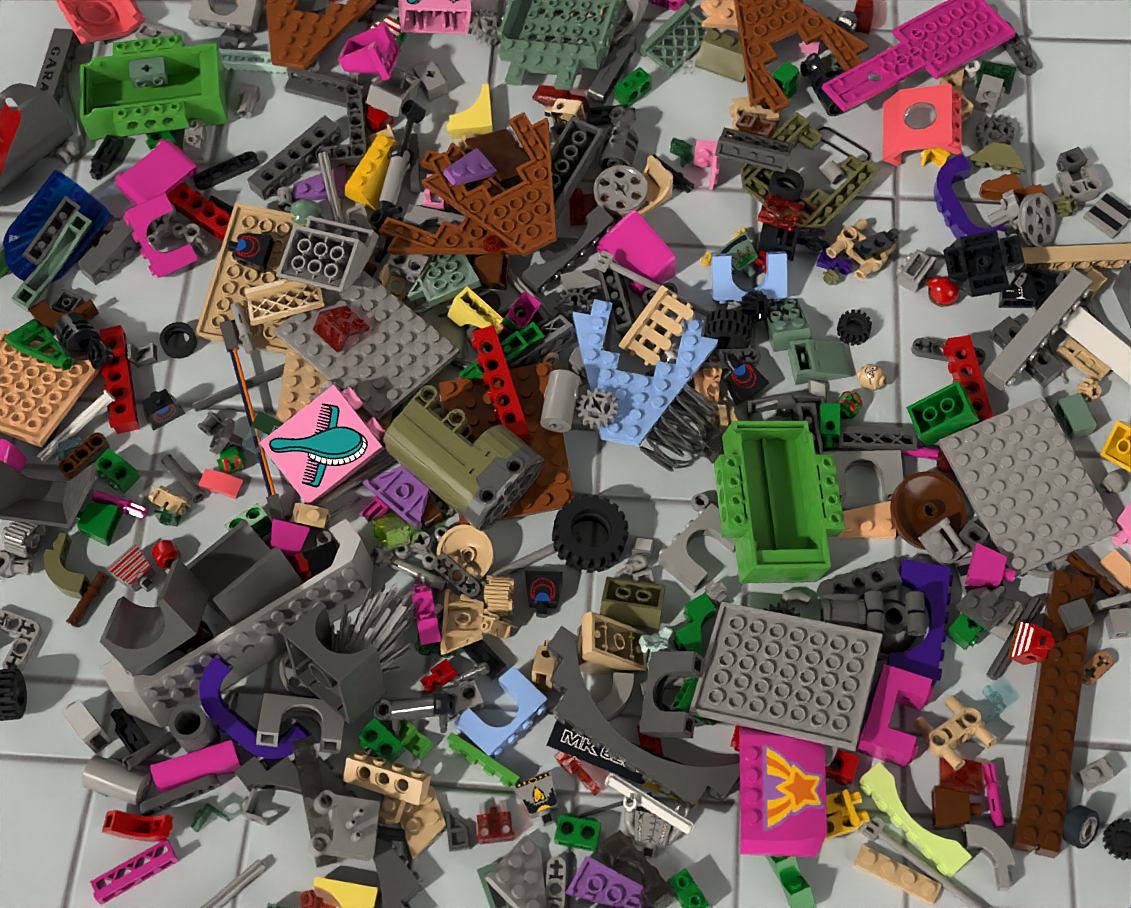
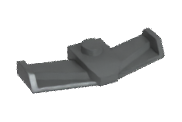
(782, 404)

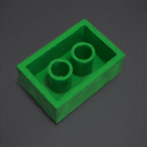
(942, 413)

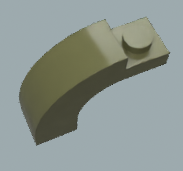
(54, 562)

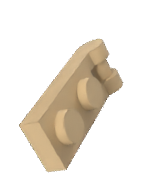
(1083, 360)

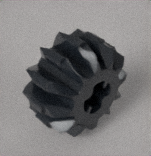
(755, 305)

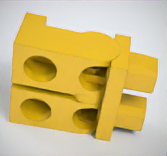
(842, 814)

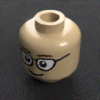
(871, 377)

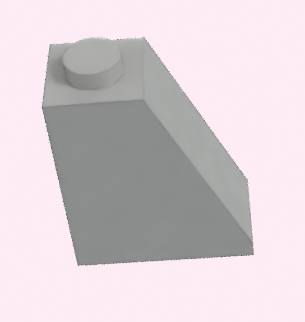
(87, 726)

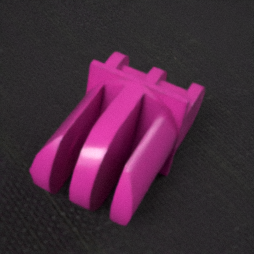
(375, 509)

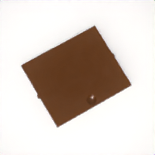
(501, 152)

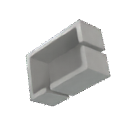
(389, 96)

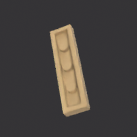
(897, 874)

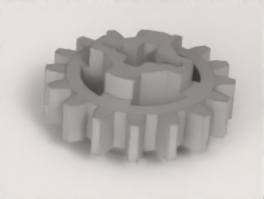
(485, 26)
(592, 414)

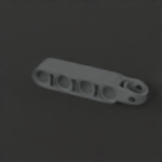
(612, 69)

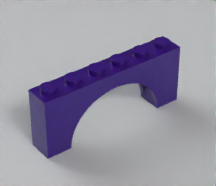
(934, 583)

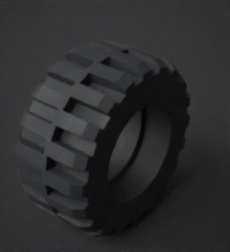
(590, 510)

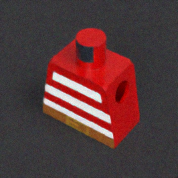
(1030, 644)

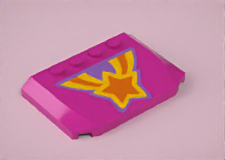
(781, 795)

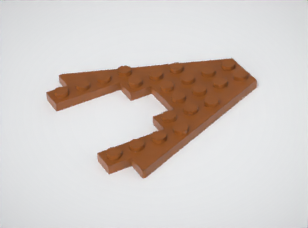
(770, 21)
(302, 36)
(521, 215)
(449, 238)

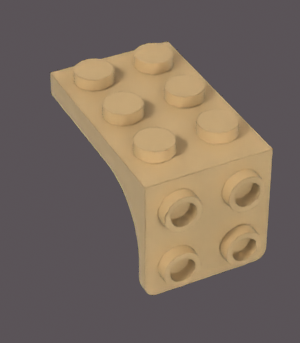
(658, 187)

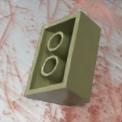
(721, 55)
(632, 602)

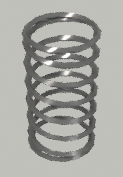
(663, 459)

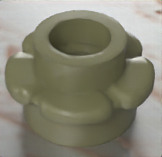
(830, 277)

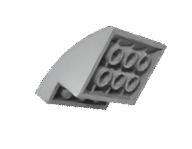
(326, 254)

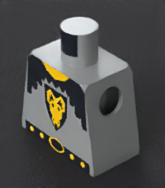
(538, 797)

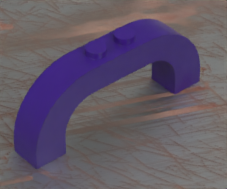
(948, 203)
(232, 723)

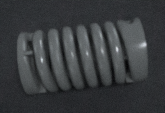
(193, 728)

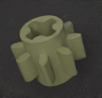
(1065, 206)

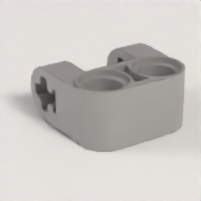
(1083, 189)

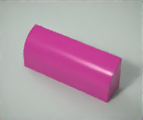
(195, 765)

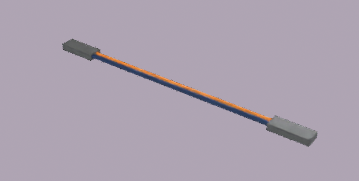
(231, 345)

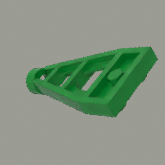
(29, 332)

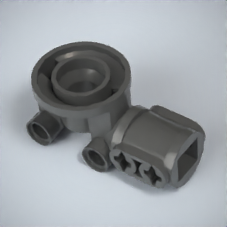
(870, 614)

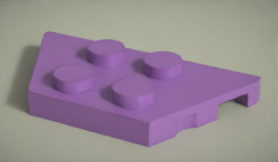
(401, 493)

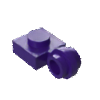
(827, 262)

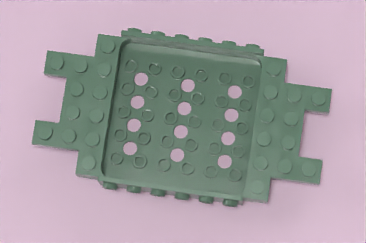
(556, 57)

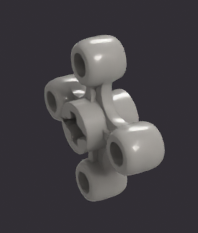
(162, 229)
(425, 549)

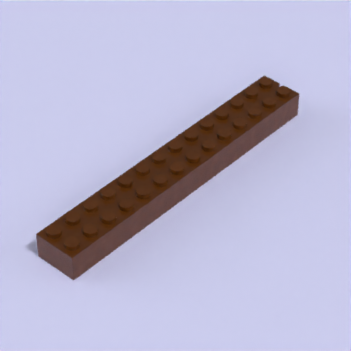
(1052, 723)

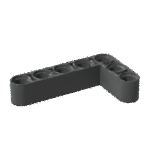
(355, 147)

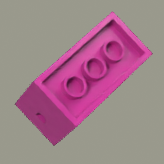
(893, 687)

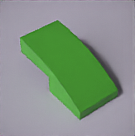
(413, 740)

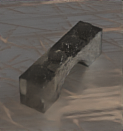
(621, 853)

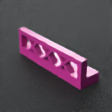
(137, 875)

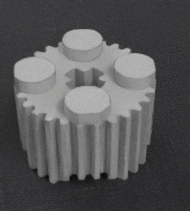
(23, 538)

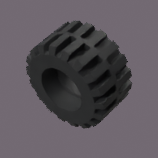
(730, 328)
(12, 694)

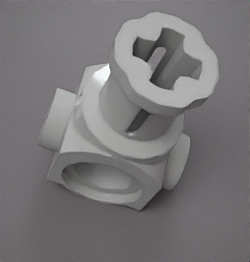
(13, 565)

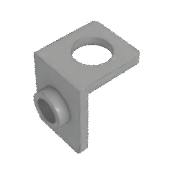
(248, 806)

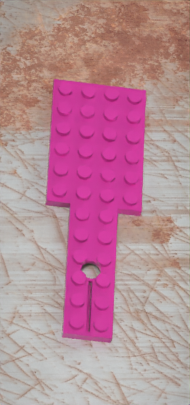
(933, 40)

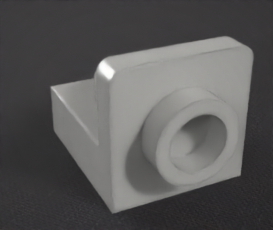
(1095, 774)

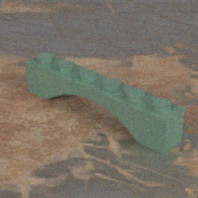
(42, 276)

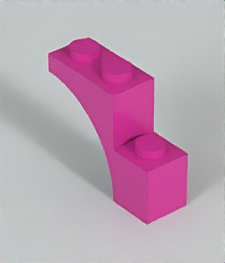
(425, 614)

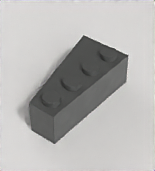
(110, 252)

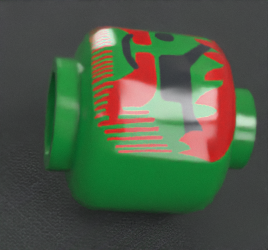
(849, 404)
(231, 460)

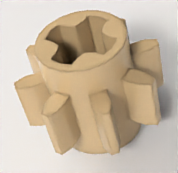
(1089, 389)

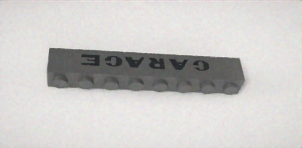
(58, 62)

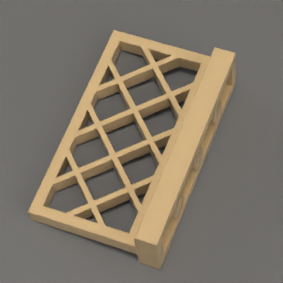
(279, 292)

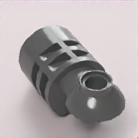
(620, 141)

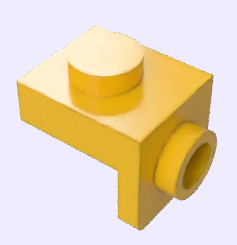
(936, 155)

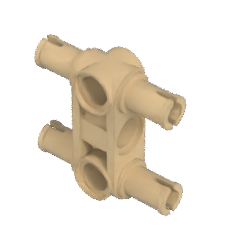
(845, 242)
(954, 732)

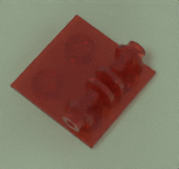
(581, 206)

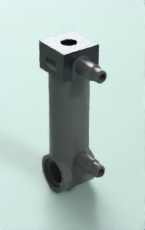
(437, 705)

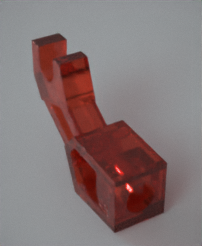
(574, 766)

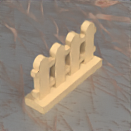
(649, 319)

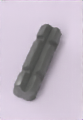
(472, 673)

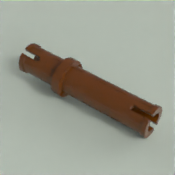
(1085, 569)
(92, 591)

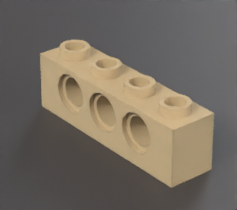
(376, 780)

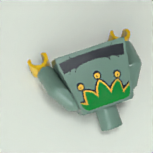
(742, 251)

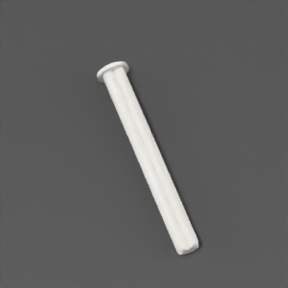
(75, 426)
(649, 803)

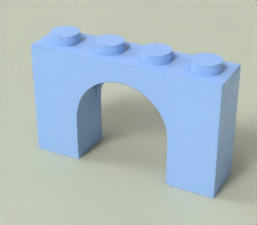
(773, 285)
(493, 739)

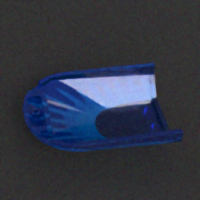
(36, 214)

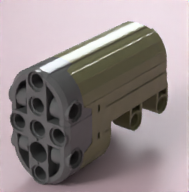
(474, 478)

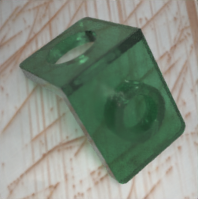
(167, 518)
(202, 815)

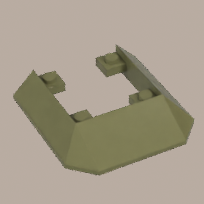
(819, 206)

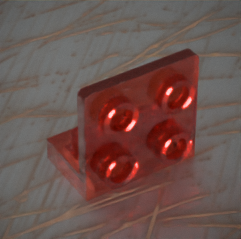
(337, 325)

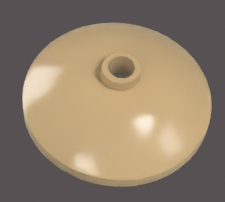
(466, 539)

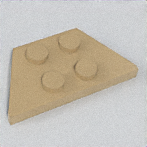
(460, 621)
(422, 822)

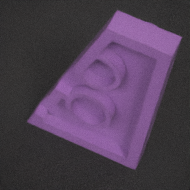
(470, 168)
(314, 187)

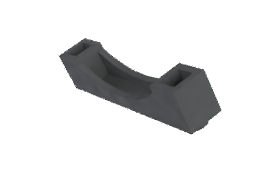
(540, 275)

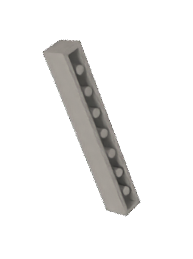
(1037, 329)

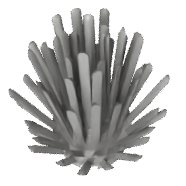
(376, 628)

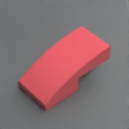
(220, 482)

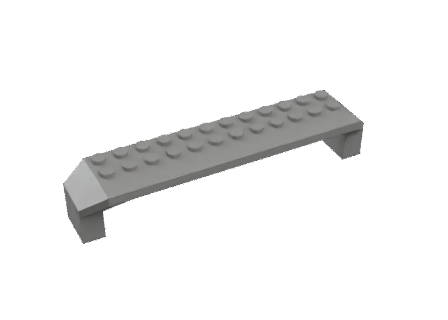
(251, 640)

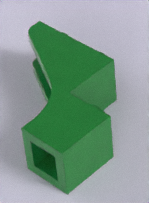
(697, 612)
(794, 885)

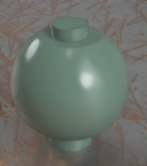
(303, 209)

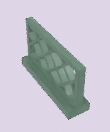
(664, 33)

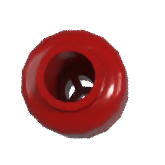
(165, 553)

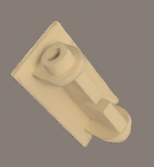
(162, 496)
(496, 625)

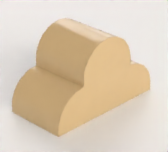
(609, 646)

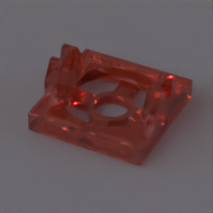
(786, 222)

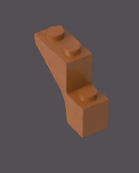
(995, 188)

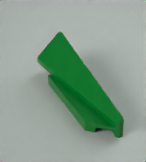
(511, 348)

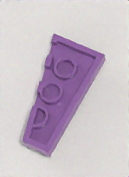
(604, 886)

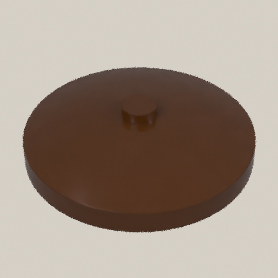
(923, 502)

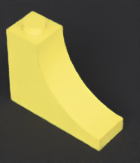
(473, 121)
(472, 310)
(349, 894)

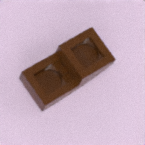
(752, 124)

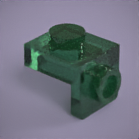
(681, 149)

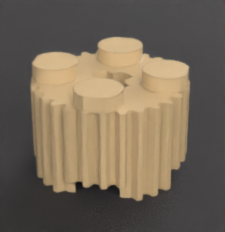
(498, 596)

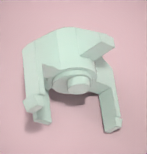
(656, 642)

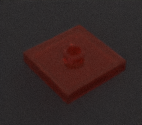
(966, 779)

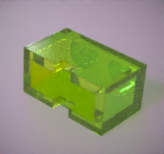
(391, 531)

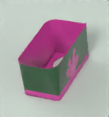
(529, 303)

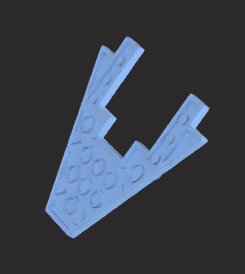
(638, 396)

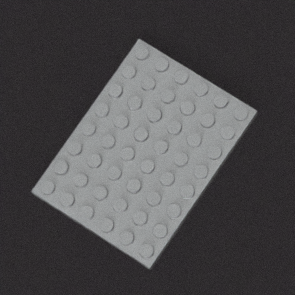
(379, 364)
(1028, 486)
(787, 675)

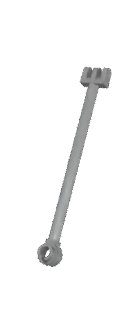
(604, 262)
(878, 831)

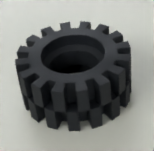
(849, 335)
(1110, 838)

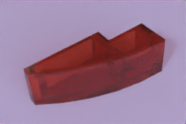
(864, 13)
(548, 95)

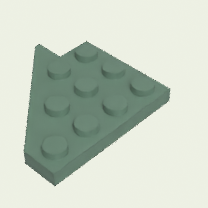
(444, 278)

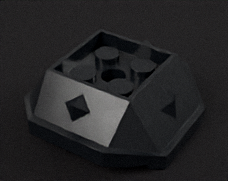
(984, 262)

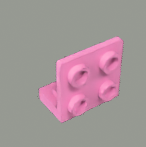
(705, 157)

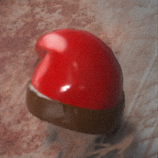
(941, 291)

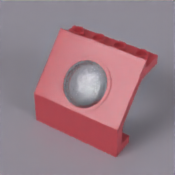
(921, 120)

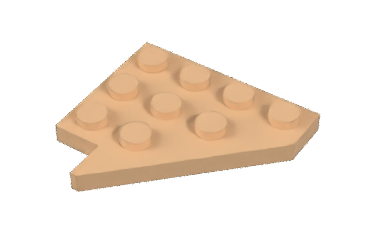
(720, 14)

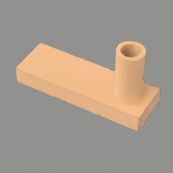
(1118, 568)

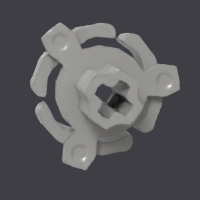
(1007, 212)

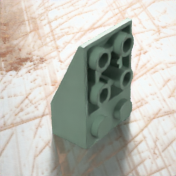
(785, 324)
(817, 360)

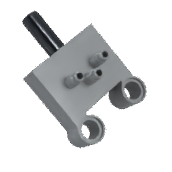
(352, 827)

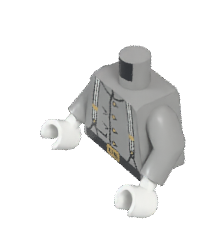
(649, 829)

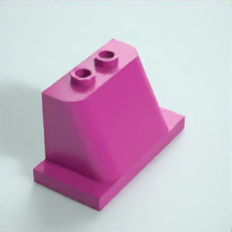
(371, 52)

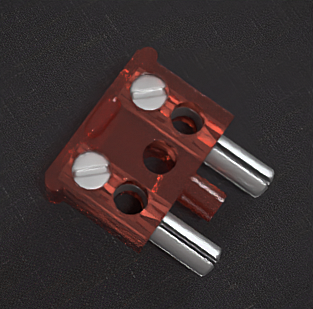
(494, 832)

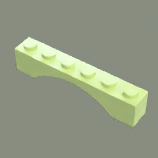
(944, 852)

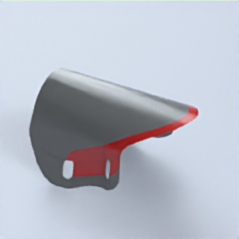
(28, 130)

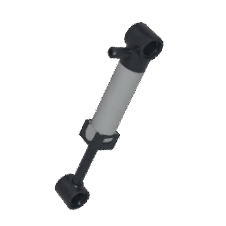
(399, 158)

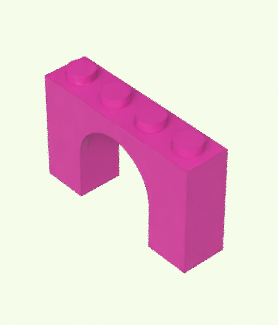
(161, 262)

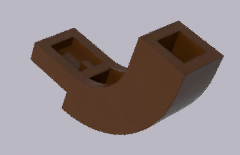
(49, 317)

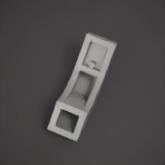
(995, 848)

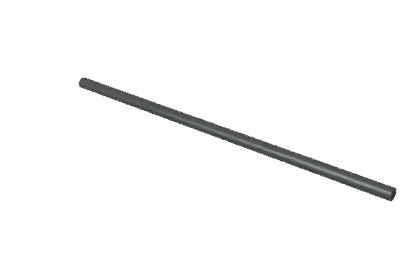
(276, 371)

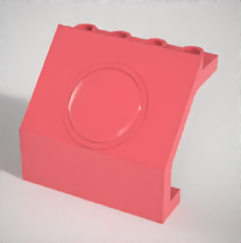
(101, 18)

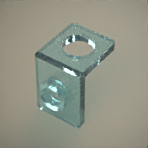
(996, 700)

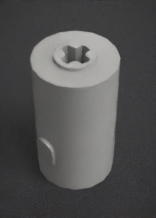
(560, 401)
(114, 780)

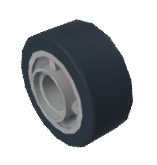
(1080, 826)

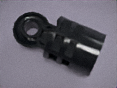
(813, 69)
(814, 240)
(82, 340)

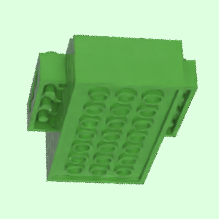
(118, 109)
(777, 501)

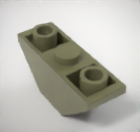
(999, 157)

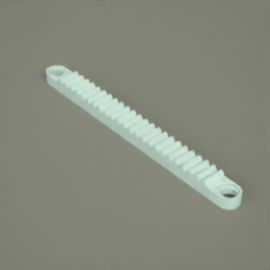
(254, 61)

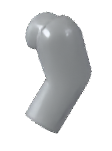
(793, 594)

